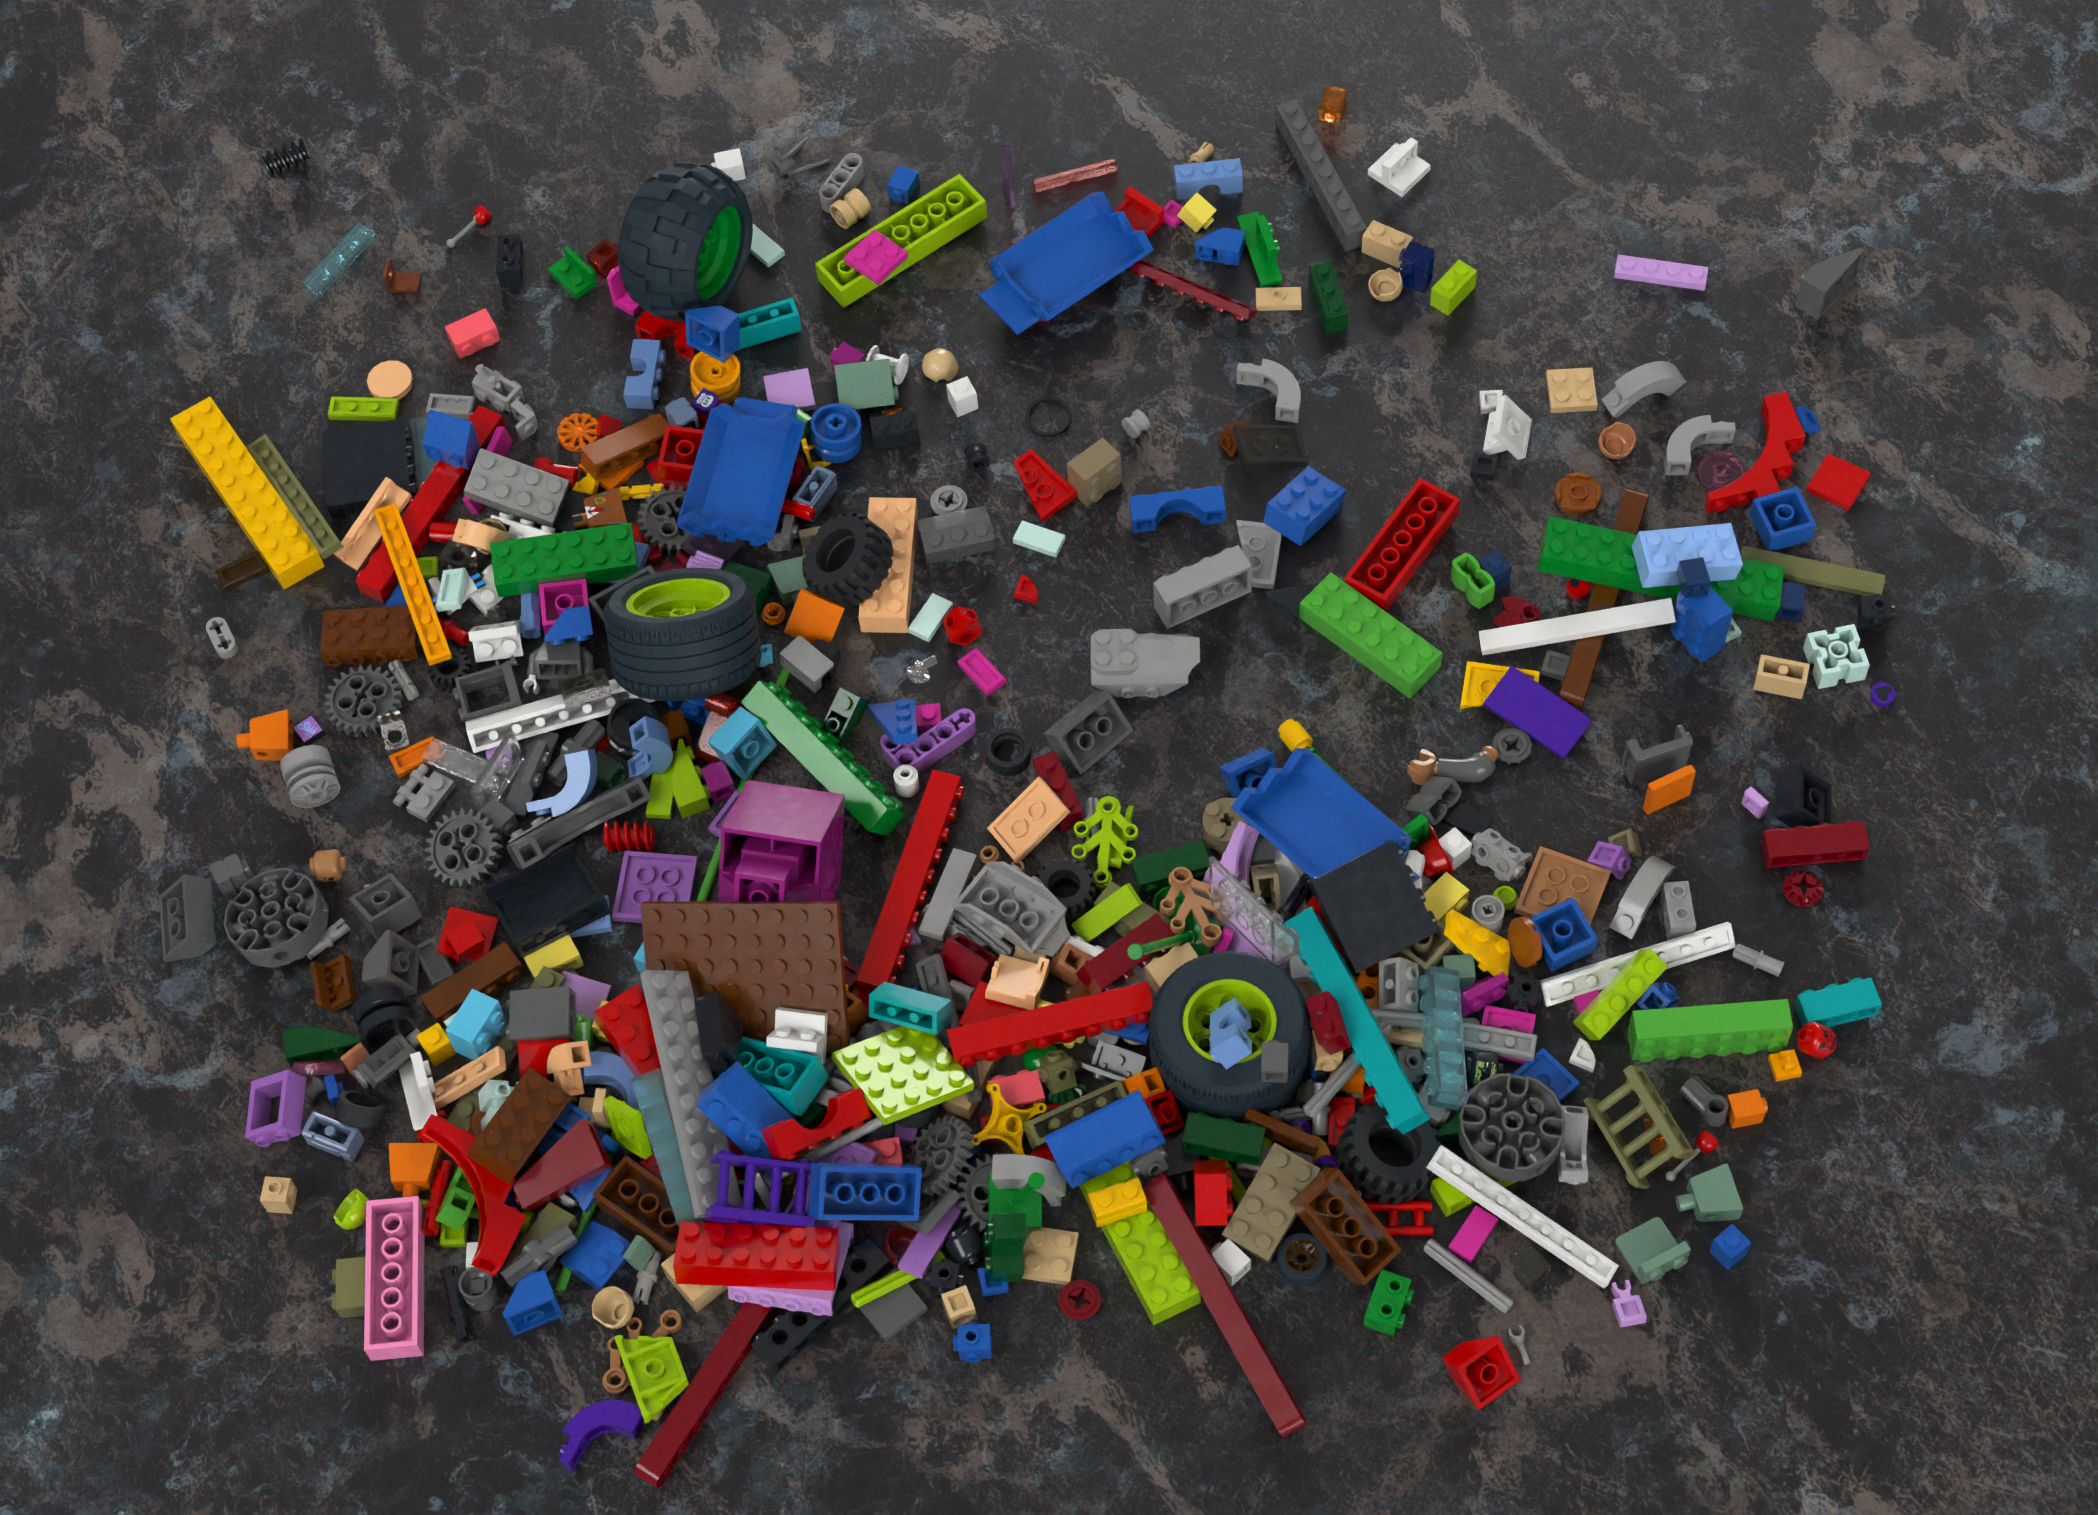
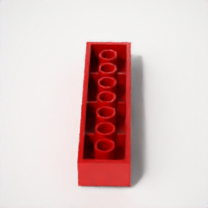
(630, 1032)

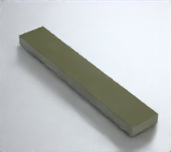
(1820, 573)

